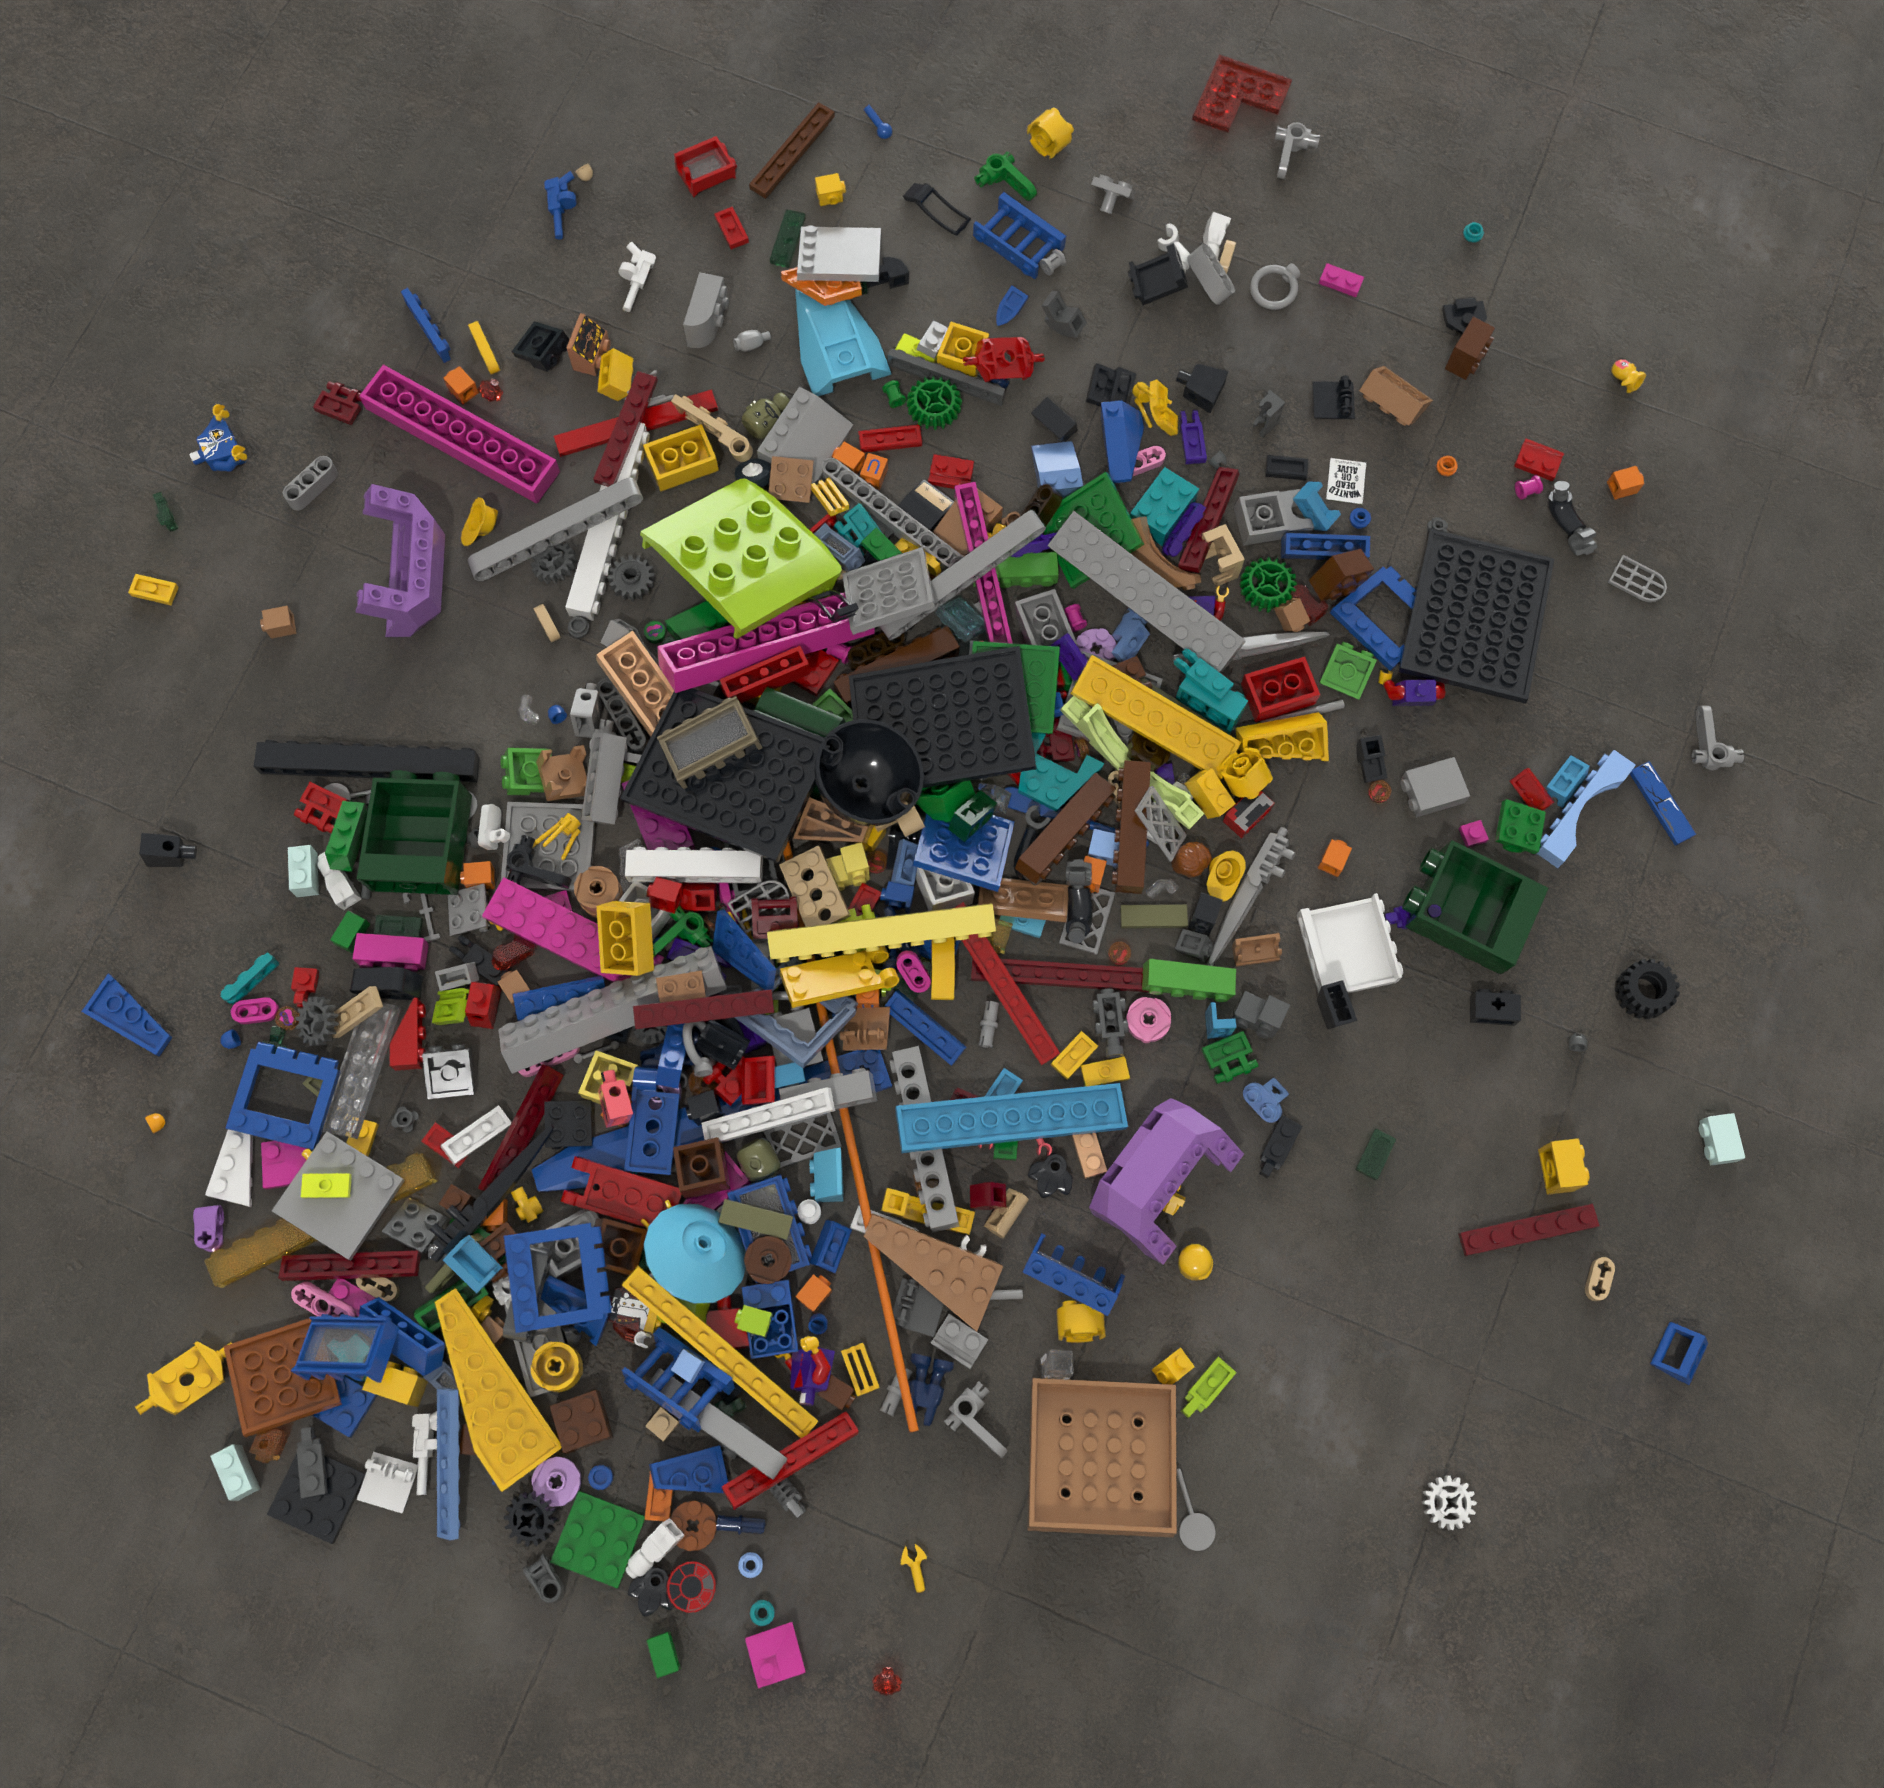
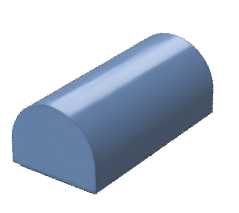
(903, 870)

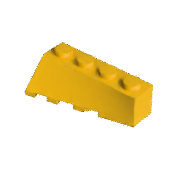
(1288, 738)

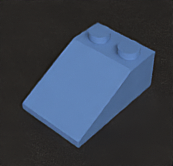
(1058, 467)

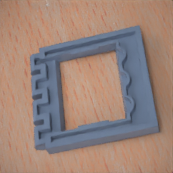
(784, 1039)

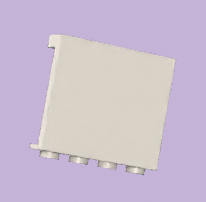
(1350, 945)

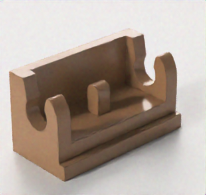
(1256, 949)

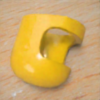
(1195, 1262)

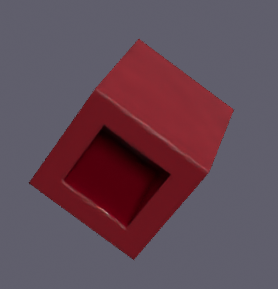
(988, 1196)

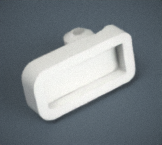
(489, 828)

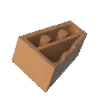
(821, 824)

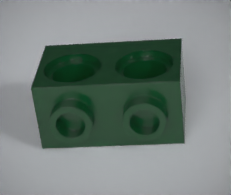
(972, 815)

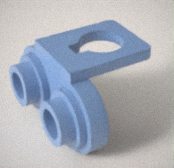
(1264, 1100)

